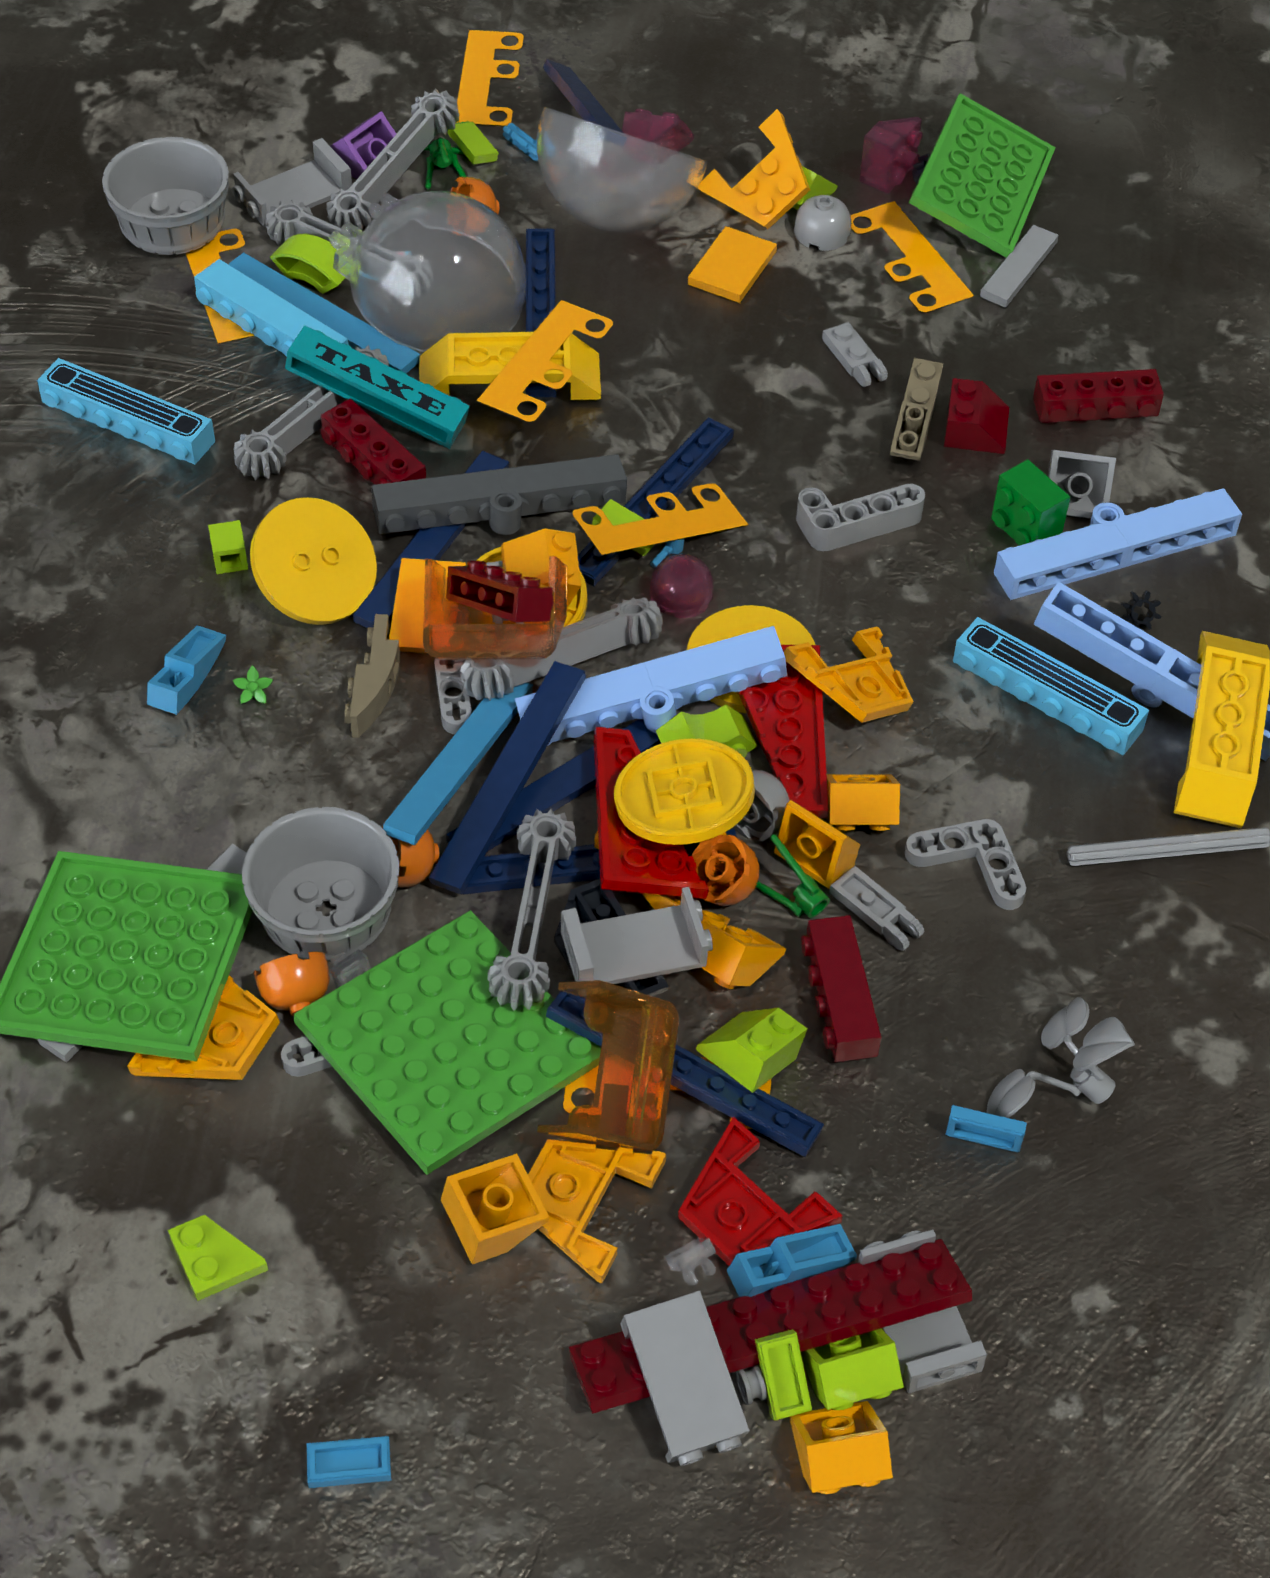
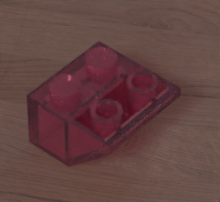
(661, 130)
(890, 152)

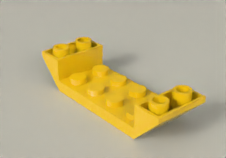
(482, 356)
(1225, 730)

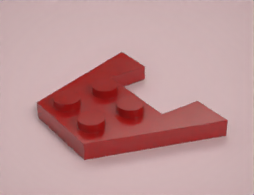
(736, 1211)

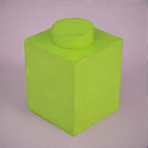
(228, 547)

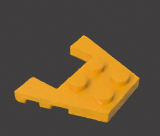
(770, 186)
(862, 687)
(231, 1045)
(571, 1185)

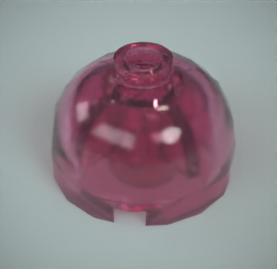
(682, 585)

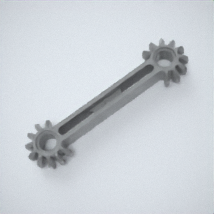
(430, 116)
(295, 219)
(267, 450)
(625, 624)
(546, 840)

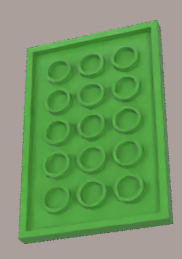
(982, 175)

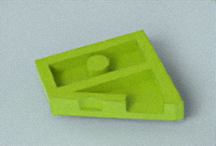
(213, 1256)

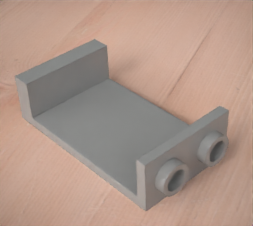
(307, 183)
(637, 943)
(930, 1346)
(686, 1378)

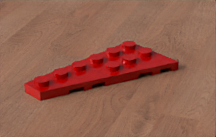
(792, 735)
(625, 858)

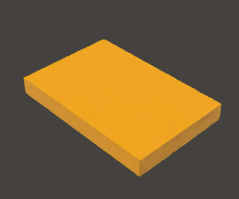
(732, 264)
(409, 604)

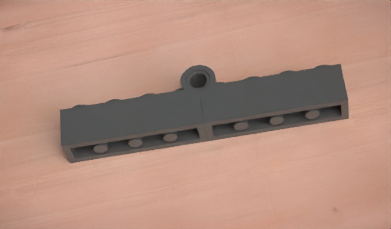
(498, 495)

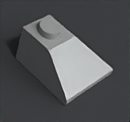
(1083, 478)

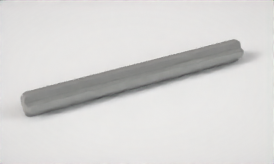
(1168, 846)

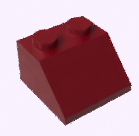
(976, 418)

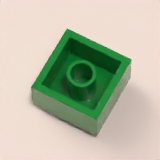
(1029, 504)

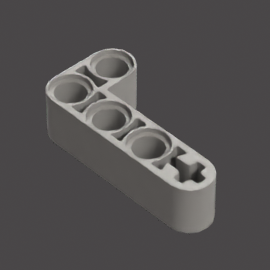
(858, 519)

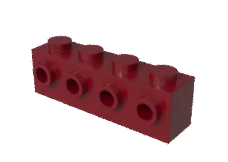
(1098, 395)
(368, 445)
(500, 592)
(842, 989)

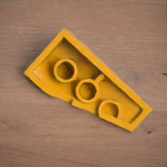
(737, 954)

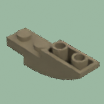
(917, 409)
(373, 679)

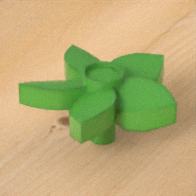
(253, 686)

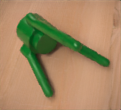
(441, 156)
(808, 896)

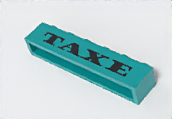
(376, 386)

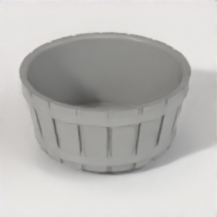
(168, 193)
(315, 860)

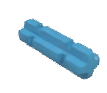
(521, 140)

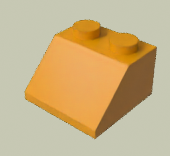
(531, 556)
(863, 801)
(816, 845)
(493, 1207)
(842, 1448)

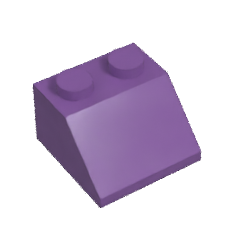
(364, 143)

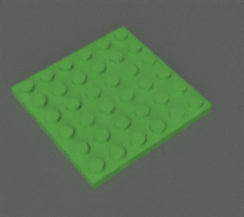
(125, 955)
(439, 1050)

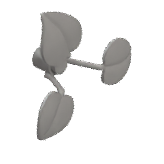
(1099, 1044)

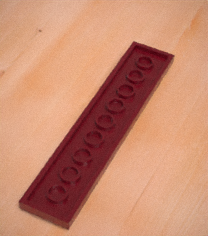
(815, 1307)

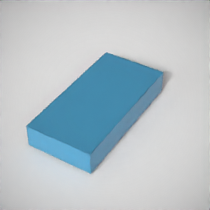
(986, 1128)
(348, 1462)

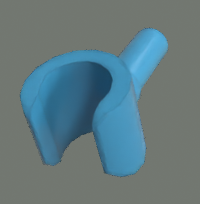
(670, 547)

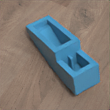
(184, 669)
(790, 1260)

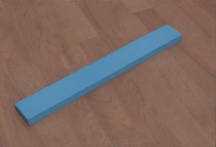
(351, 327)
(453, 766)

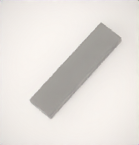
(1019, 266)

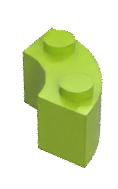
(309, 260)
(721, 725)

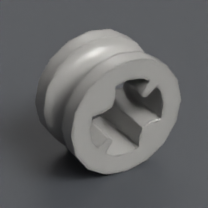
(751, 1384)

